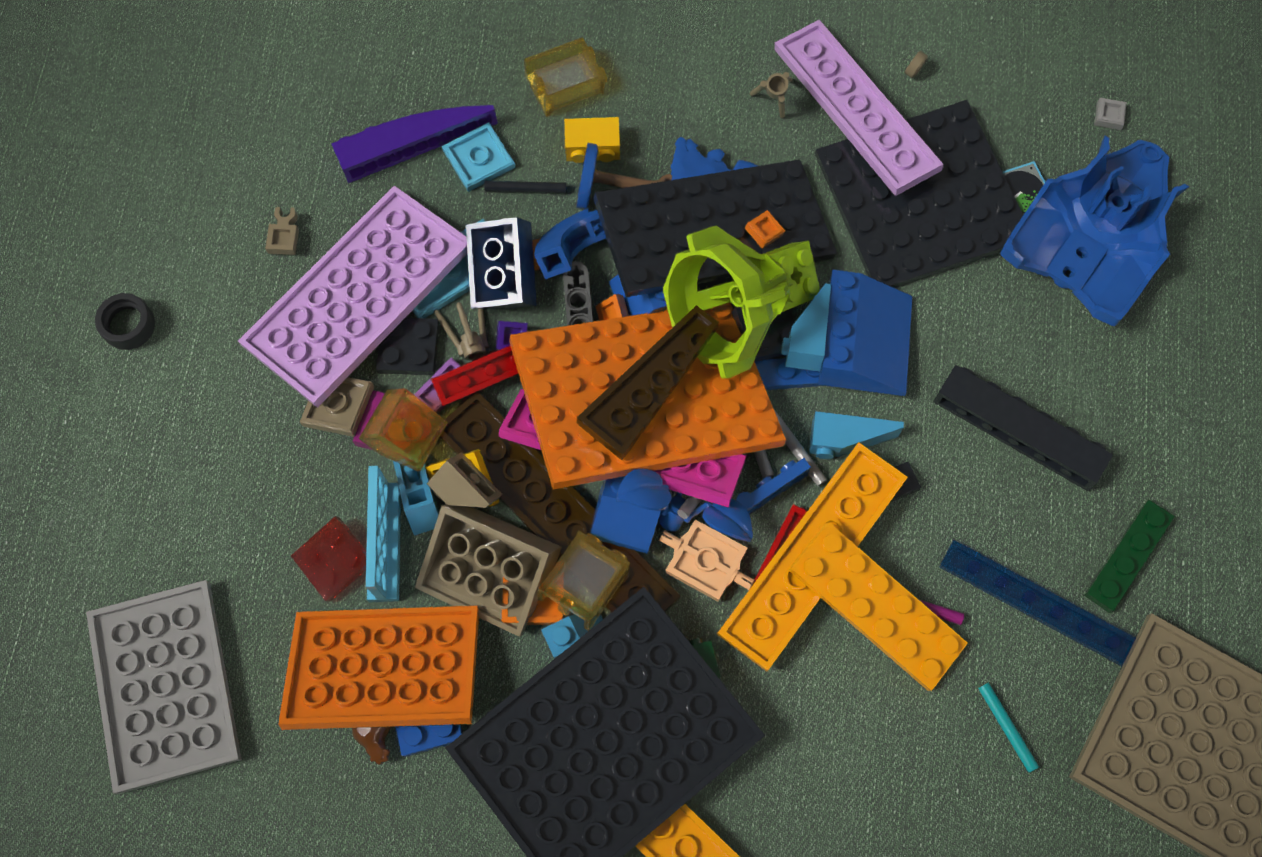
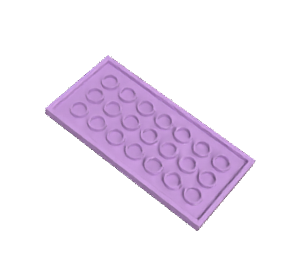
(355, 295)

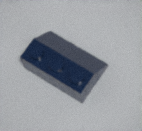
(501, 264)

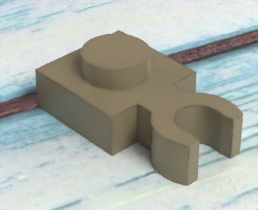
(283, 236)

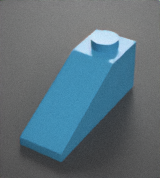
(808, 334)
(838, 434)
(417, 498)

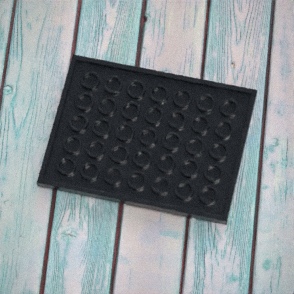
(605, 738)

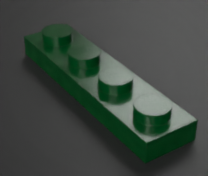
(1129, 556)

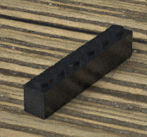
(1023, 428)

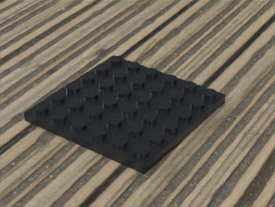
(935, 224)

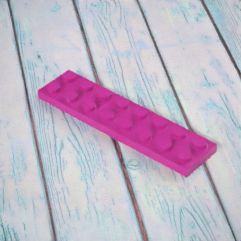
(704, 480)

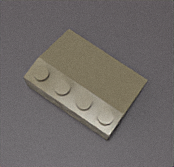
(472, 556)

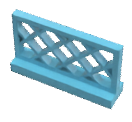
(382, 538)

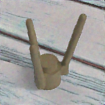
(776, 88)
(472, 345)

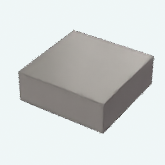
(1110, 113)

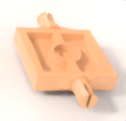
(706, 560)

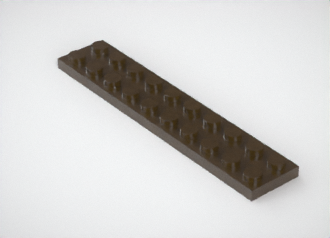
(527, 491)

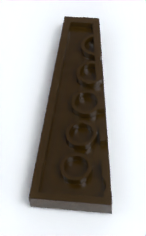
(636, 396)

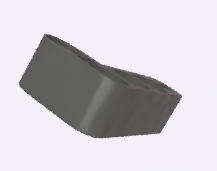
(577, 294)

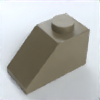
(463, 484)

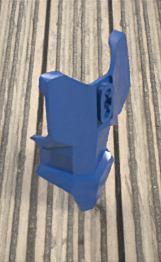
(1106, 216)

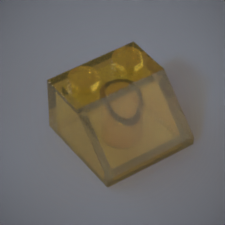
(403, 429)

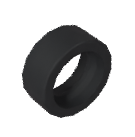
(114, 305)

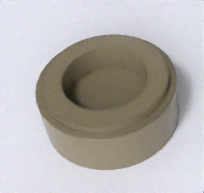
(916, 64)

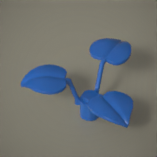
(647, 491)

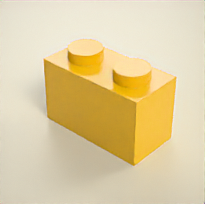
(593, 130)

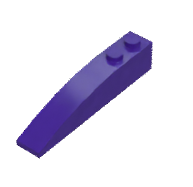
(406, 138)

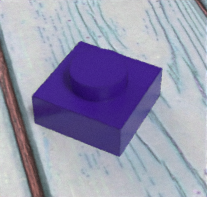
(507, 328)

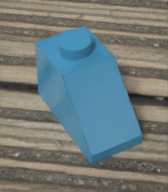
(565, 633)

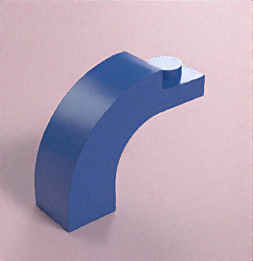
(565, 240)

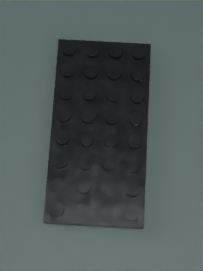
(652, 220)

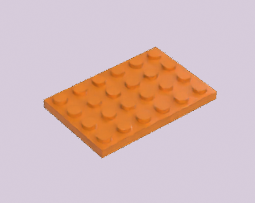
(381, 668)

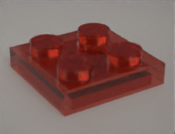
(331, 559)

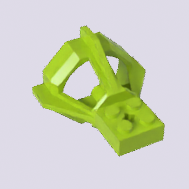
(761, 287)

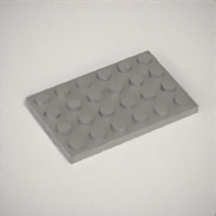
(162, 687)

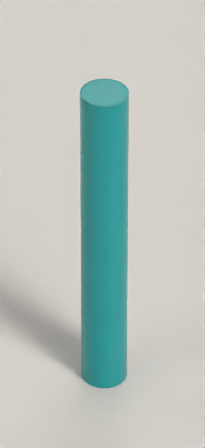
(1008, 727)

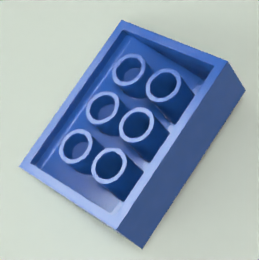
(866, 335)

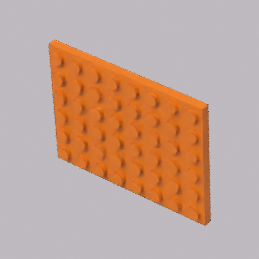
(697, 423)

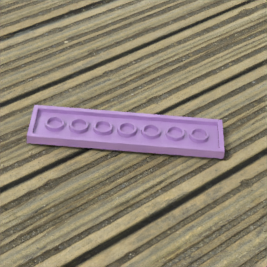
(858, 108)

